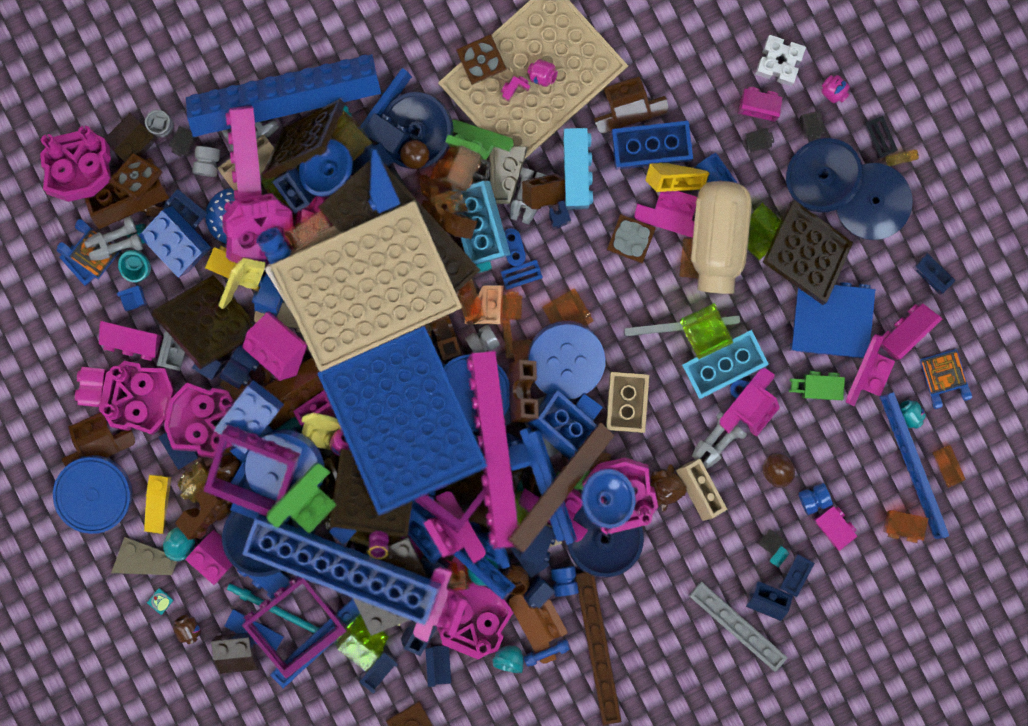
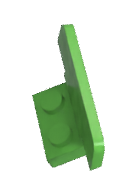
(478, 139)
(304, 501)

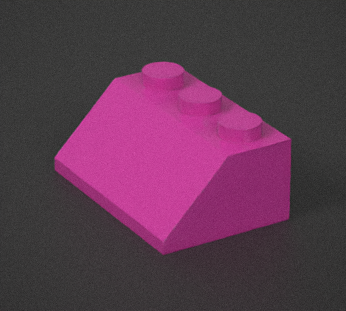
(909, 331)
(129, 340)
(275, 347)

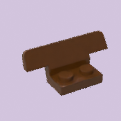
(629, 105)
(94, 437)

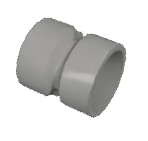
(159, 123)
(206, 161)
(483, 340)

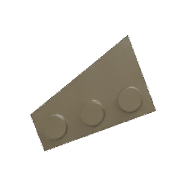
(505, 172)
(142, 559)

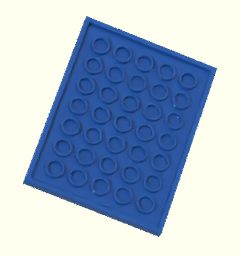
(402, 420)

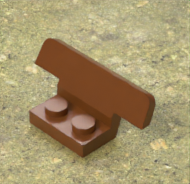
(538, 624)

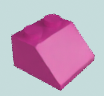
(760, 105)
(210, 558)

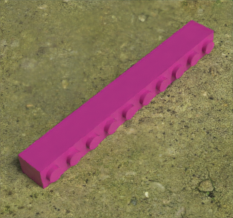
(493, 447)

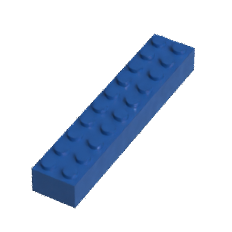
(285, 94)
(342, 569)

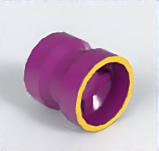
(378, 544)

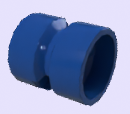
(273, 245)
(817, 498)
(564, 581)

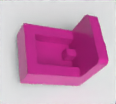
(510, 88)

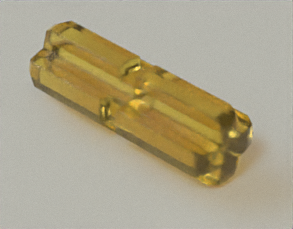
(904, 157)

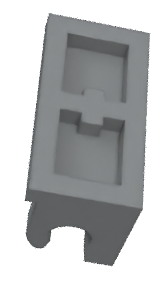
(171, 354)

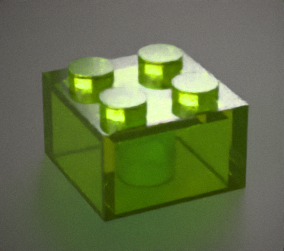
(706, 331)

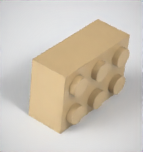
(627, 402)

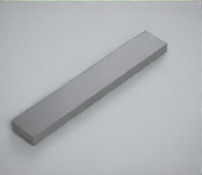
(670, 327)
(738, 626)

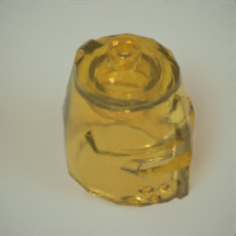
(192, 481)

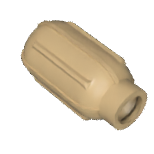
(720, 235)

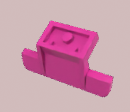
(672, 212)
(872, 372)
(753, 405)
(573, 504)
(447, 539)
(447, 608)

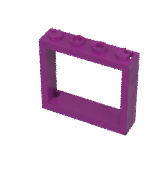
(261, 446)
(447, 517)
(313, 650)

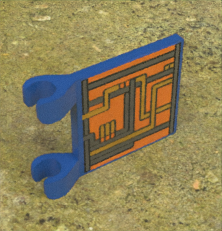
(80, 254)
(944, 374)

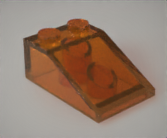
(456, 168)

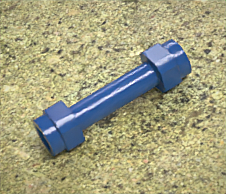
(562, 647)

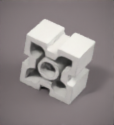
(769, 65)

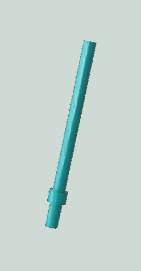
(246, 594)

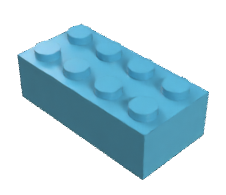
(576, 168)
(488, 236)
(725, 365)

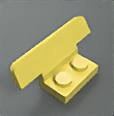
(247, 274)
(320, 429)

